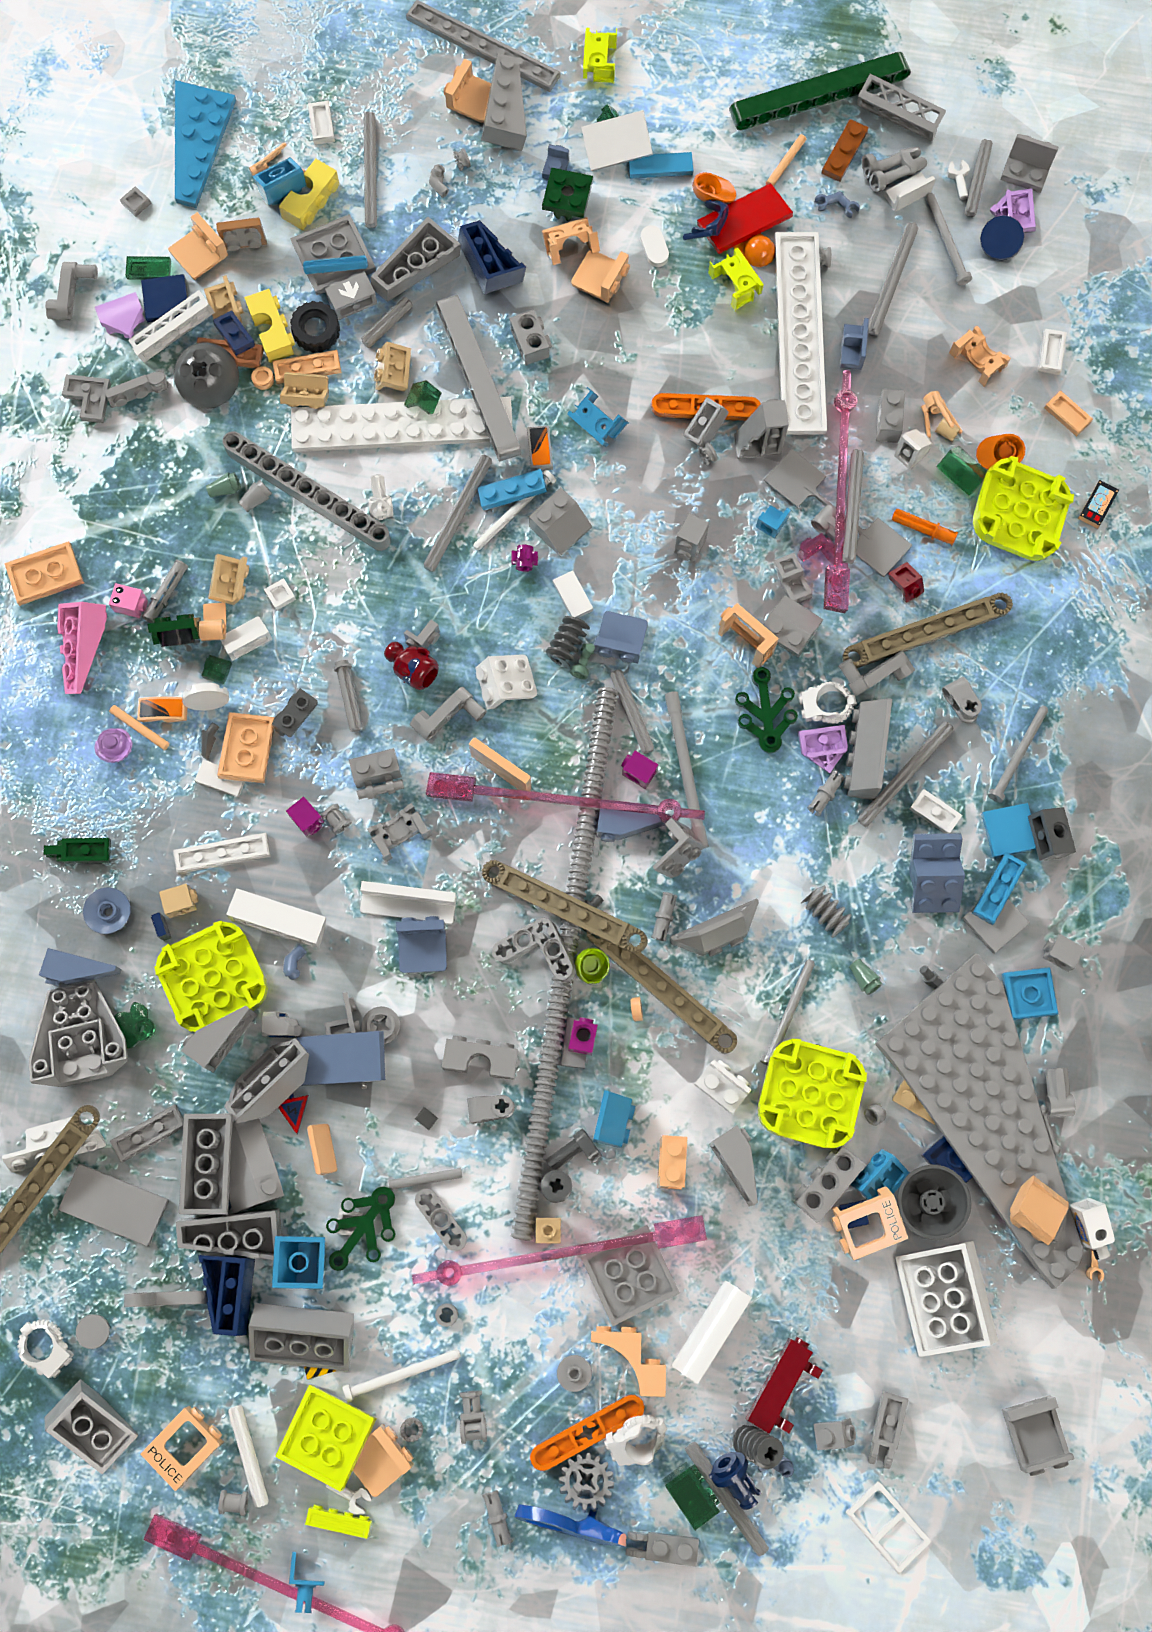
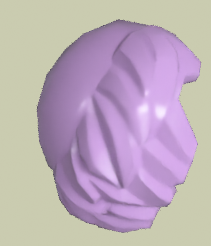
(113, 745)

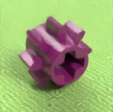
(524, 558)

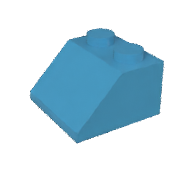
(279, 180)
(613, 1120)
(298, 1262)

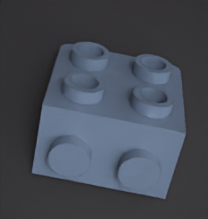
(620, 637)
(422, 945)

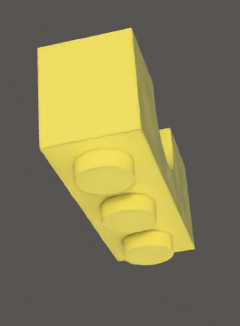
(301, 209)
(264, 311)

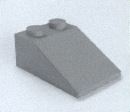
(213, 1042)
(736, 1157)
(89, 1427)

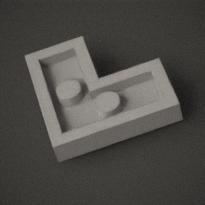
(91, 392)

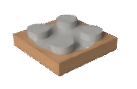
(242, 233)

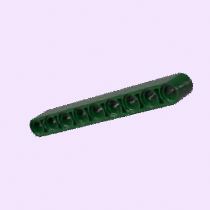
(817, 91)

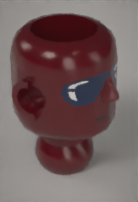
(412, 665)

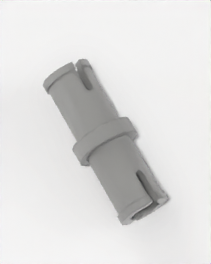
(826, 793)
(664, 916)
(497, 1518)

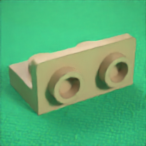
(392, 367)

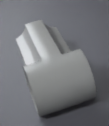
(825, 521)
(1059, 1100)

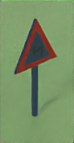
(293, 1110)

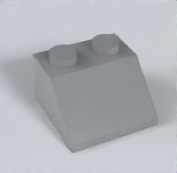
(559, 522)
(792, 625)

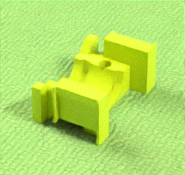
(596, 56)
(742, 276)

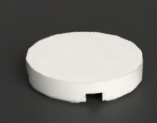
(205, 697)

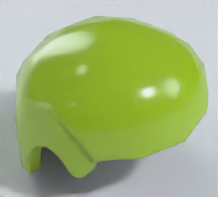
(592, 965)

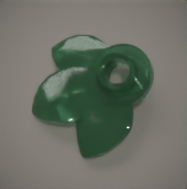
(131, 1024)

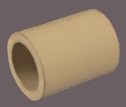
(944, 430)

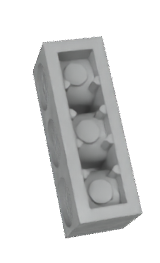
(841, 1179)

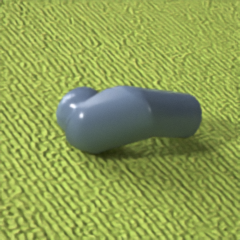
(290, 962)
(785, 1467)

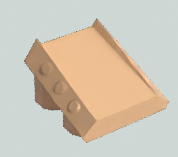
(1038, 1210)

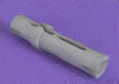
(178, 570)

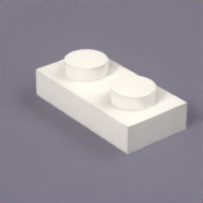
(935, 812)

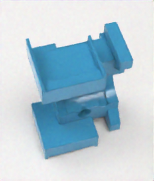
(595, 420)

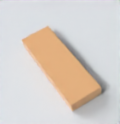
(317, 364)

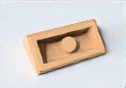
(322, 1149)

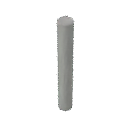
(425, 1178)

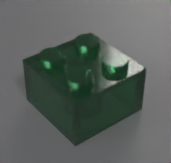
(691, 1496)

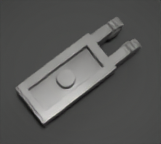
(136, 388)
(888, 1427)
(665, 1548)

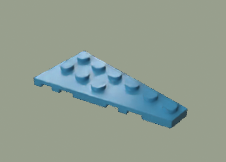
(199, 129)

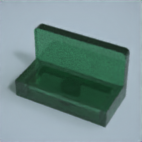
(962, 470)

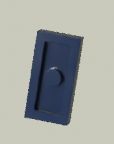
(234, 333)

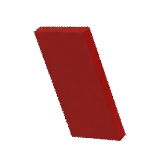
(748, 217)

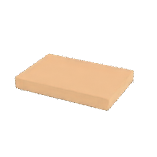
(44, 573)
(246, 748)
(499, 765)

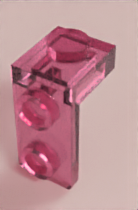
(819, 543)

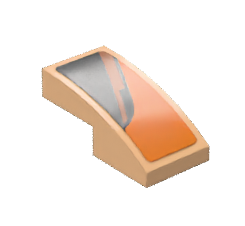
(161, 708)

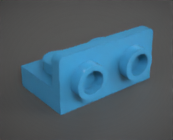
(880, 1172)

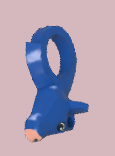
(587, 1529)

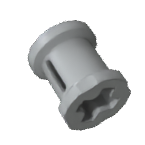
(336, 819)
(233, 1503)

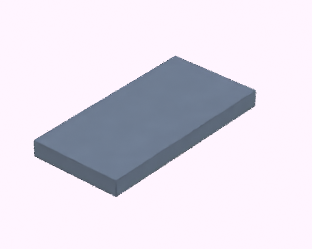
(344, 1058)

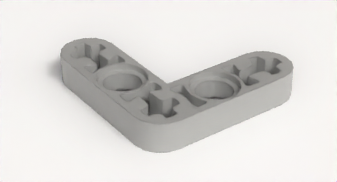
(537, 939)
(165, 1298)

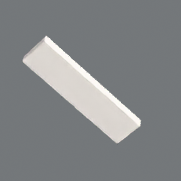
(222, 853)

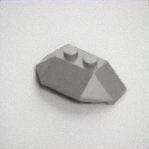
(718, 931)
(268, 1081)

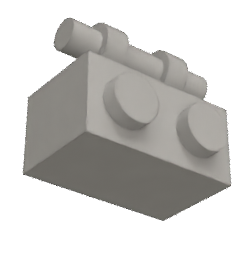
(376, 769)

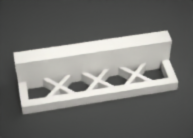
(173, 329)

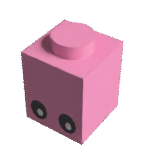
(128, 600)

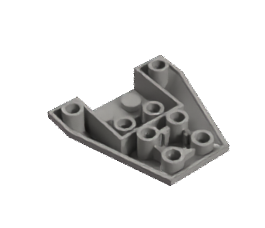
(76, 1038)

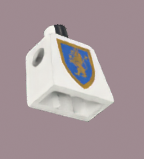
(1093, 1226)

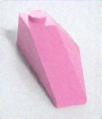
(81, 631)

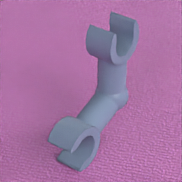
(837, 197)

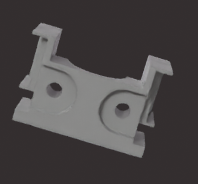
(398, 830)

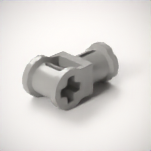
(473, 1419)

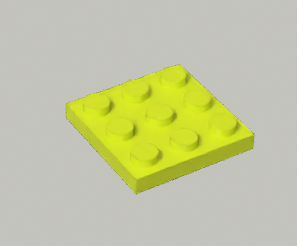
(326, 1437)

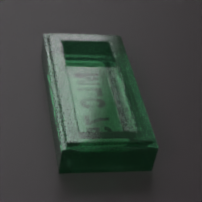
(147, 267)

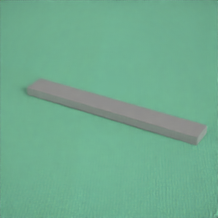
(480, 43)

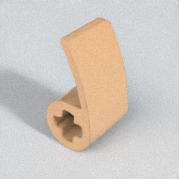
(214, 622)

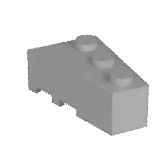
(763, 431)

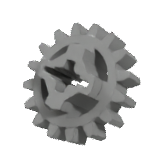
(594, 1474)

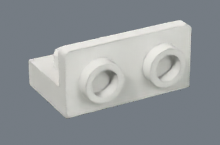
(723, 1086)

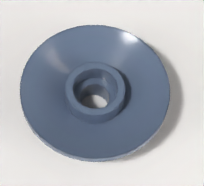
(99, 902)

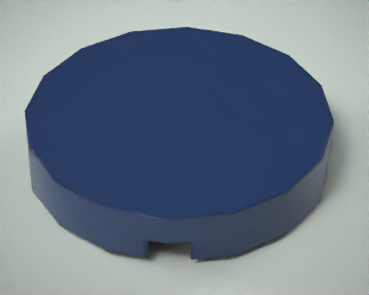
(1002, 238)

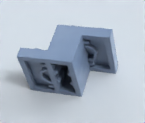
(936, 873)

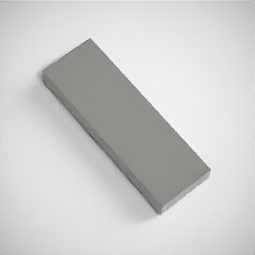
(148, 1133)

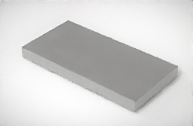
(113, 1204)

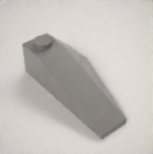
(252, 1168)

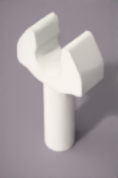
(959, 177)
(352, 1496)

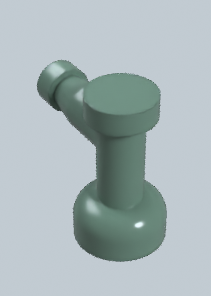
(579, 670)

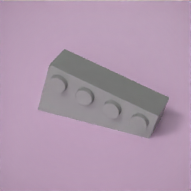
(505, 109)
(415, 259)
(233, 1234)

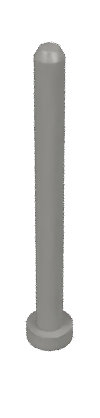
(963, 276)
(997, 793)
(790, 1009)

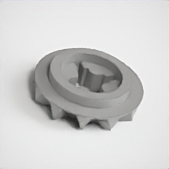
(379, 1014)

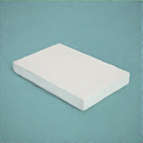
(617, 140)

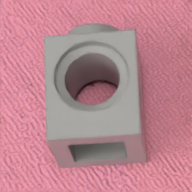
(1063, 952)

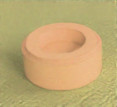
(262, 378)
(636, 1008)

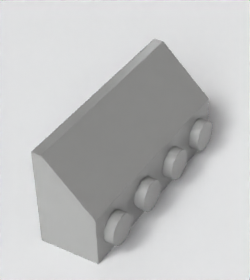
(868, 749)
(205, 1164)
(301, 1336)

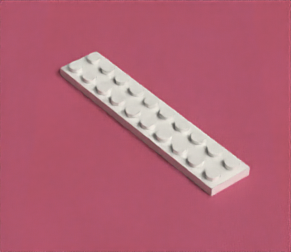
(800, 331)
(388, 425)

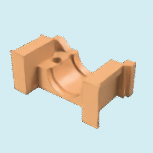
(555, 237)
(976, 351)

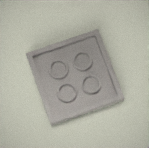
(329, 241)
(630, 1278)

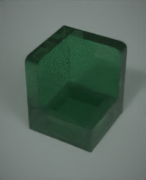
(424, 396)

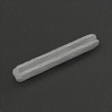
(978, 178)
(632, 711)

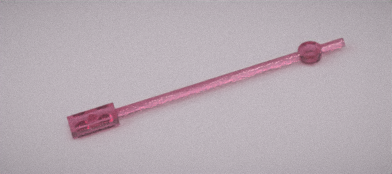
(837, 577)
(464, 787)
(666, 1234)
(185, 1542)

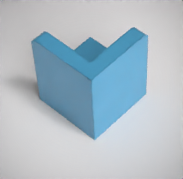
(772, 521)

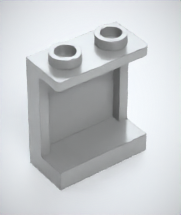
(1037, 1435)

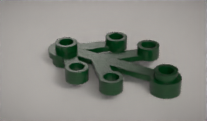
(766, 712)
(363, 1225)

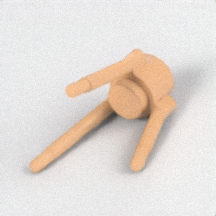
(262, 165)
(935, 405)

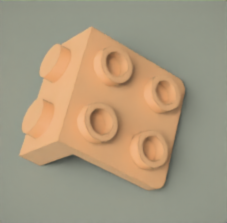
(467, 93)
(601, 275)
(382, 1461)

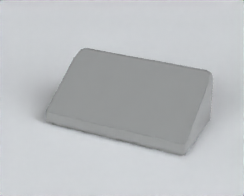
(706, 422)

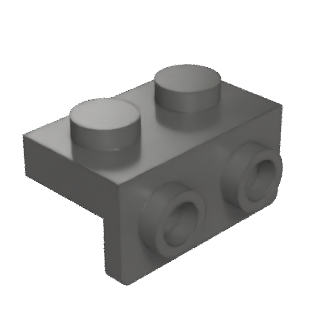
(294, 713)

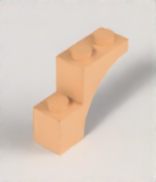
(650, 1374)

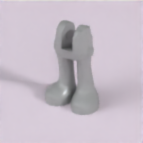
(908, 163)

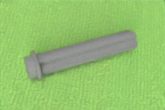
(348, 694)

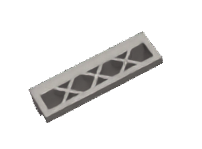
(900, 115)

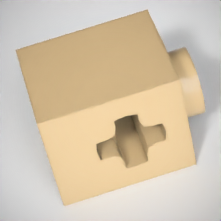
(178, 900)
(548, 1230)

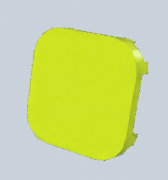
(1022, 509)
(211, 975)
(811, 1094)

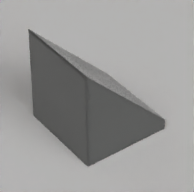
(426, 1118)

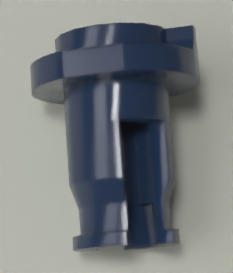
(731, 1473)

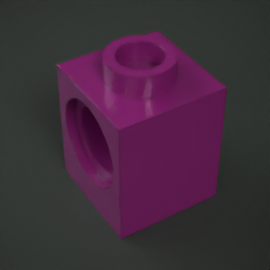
(639, 769)
(305, 817)
(579, 1046)

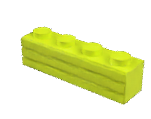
(338, 1522)

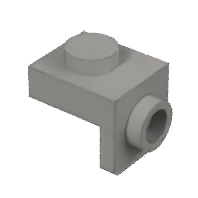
(428, 636)
(834, 1434)

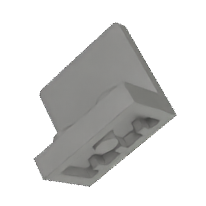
(1029, 162)
(686, 849)

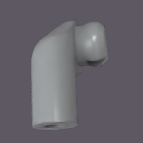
(436, 180)

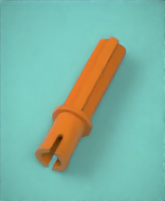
(924, 526)

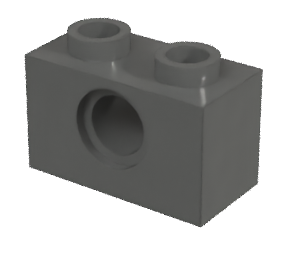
(1051, 833)

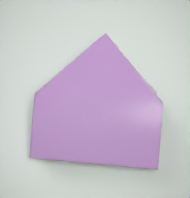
(1019, 206)
(121, 315)
(824, 745)

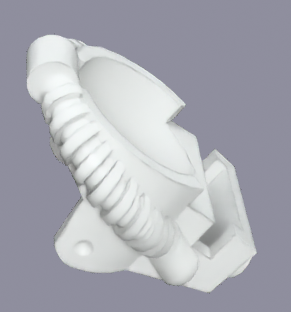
(810, 703)
(58, 1358)
(641, 1454)

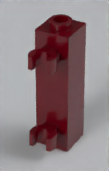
(780, 1384)

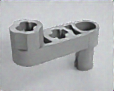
(63, 306)
(897, 664)
(428, 725)

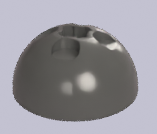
(215, 382)
(943, 1193)

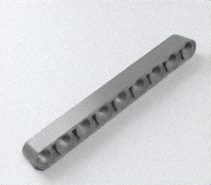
(478, 378)
(313, 498)

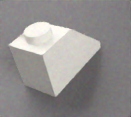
(912, 448)

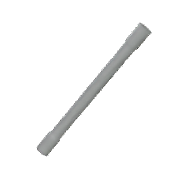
(674, 711)

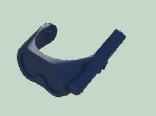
(713, 228)

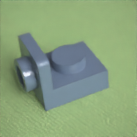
(557, 158)

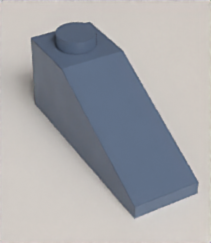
(623, 824)
(70, 969)

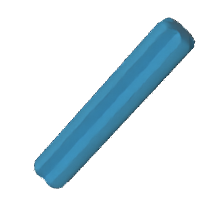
(335, 264)

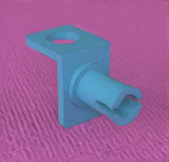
(305, 1589)

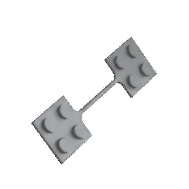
(798, 479)

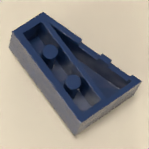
(488, 259)
(228, 1292)

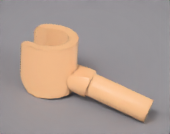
(1094, 1267)

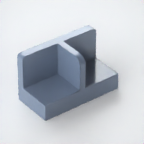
(854, 345)

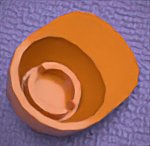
(713, 188)
(758, 250)
(1000, 447)

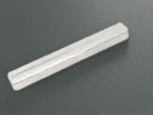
(248, 1456)

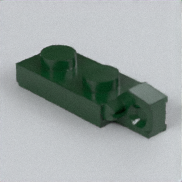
(80, 850)

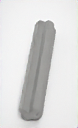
(386, 322)

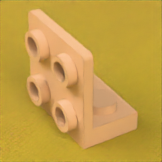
(199, 249)

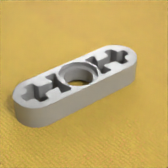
(424, 1208)

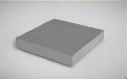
(1007, 925)

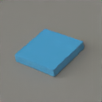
(1009, 830)
(1030, 993)

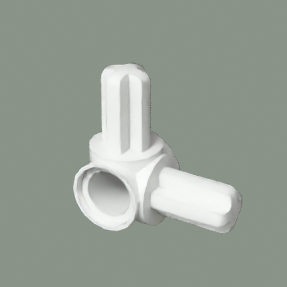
(380, 504)

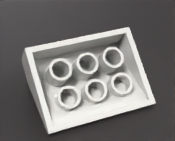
(946, 1299)

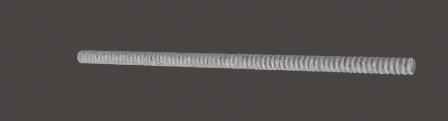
(560, 990)

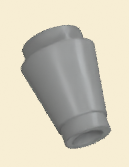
(255, 496)

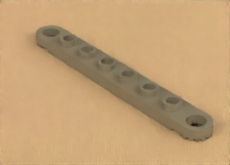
(928, 629)
(564, 906)
(668, 993)
(45, 1173)

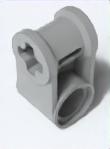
(959, 696)
(485, 1109)

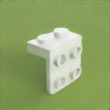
(505, 679)

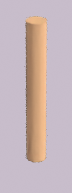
(786, 160)
(139, 727)

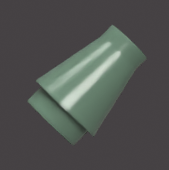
(224, 485)
(865, 977)

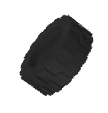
(315, 310)

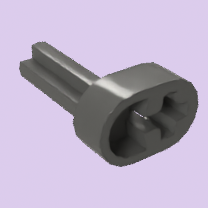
(580, 1143)

